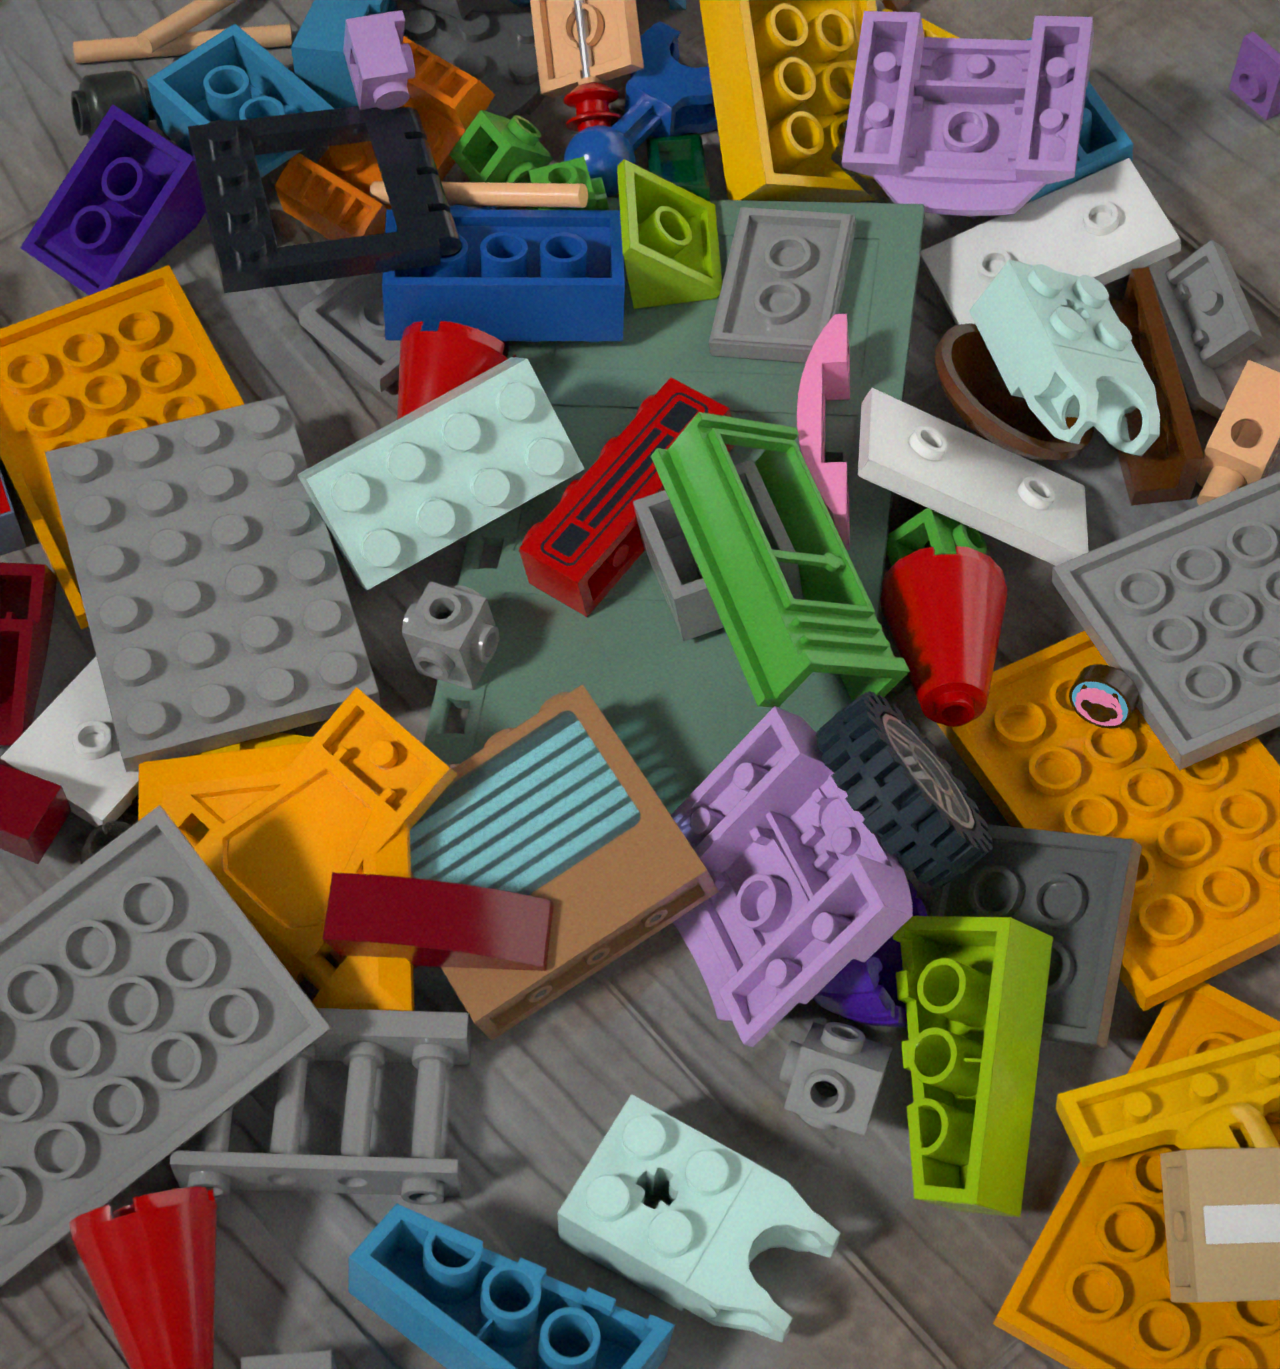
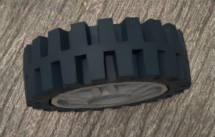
(903, 790)

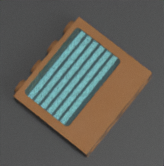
(566, 821)

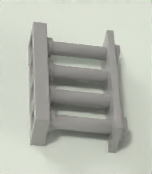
(363, 1043)

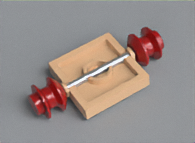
(581, 48)

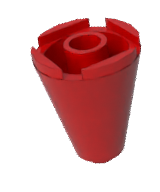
(441, 361)
(946, 628)
(155, 1275)

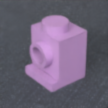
(379, 60)

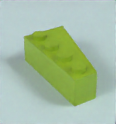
(972, 1055)

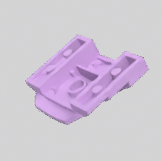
(965, 118)
(793, 878)

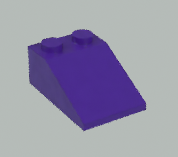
(118, 206)

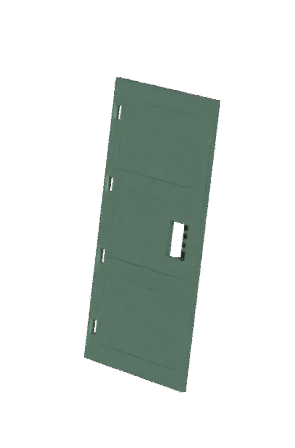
(667, 698)

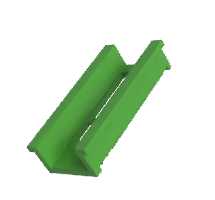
(770, 631)

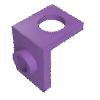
(1257, 76)

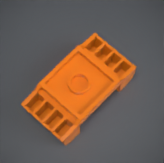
(336, 190)

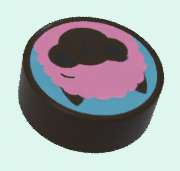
(1104, 696)

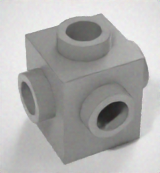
(451, 634)
(835, 1077)

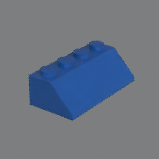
(518, 278)

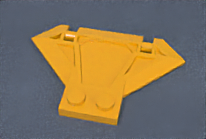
(296, 816)

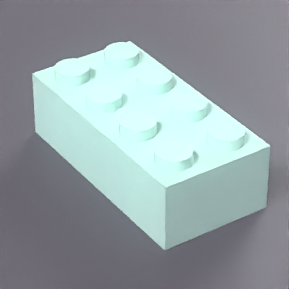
(441, 471)

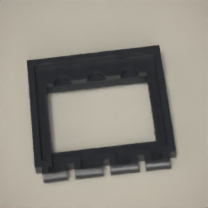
(241, 217)

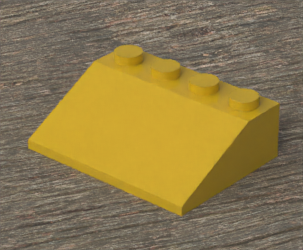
(783, 94)

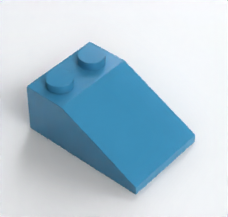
(228, 81)

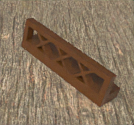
(1175, 458)

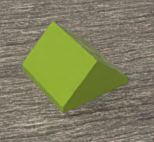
(667, 240)

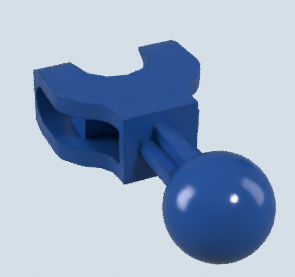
(659, 102)

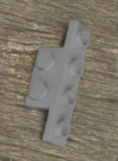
(1204, 320)

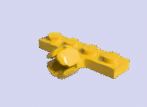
(1189, 1102)

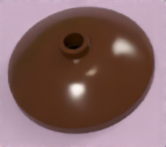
(986, 404)

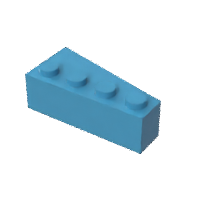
(491, 1311)

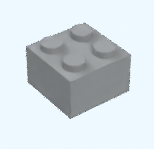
(676, 565)

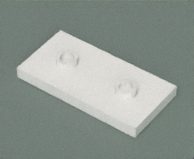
(1086, 228)
(971, 480)
(79, 750)

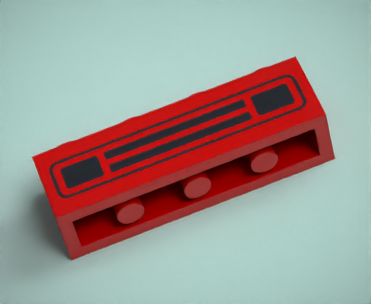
(594, 528)

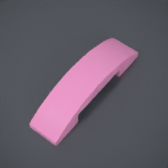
(824, 379)

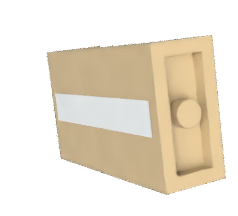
(1222, 1224)

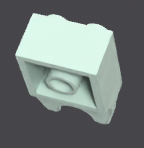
(1067, 354)
(715, 1223)

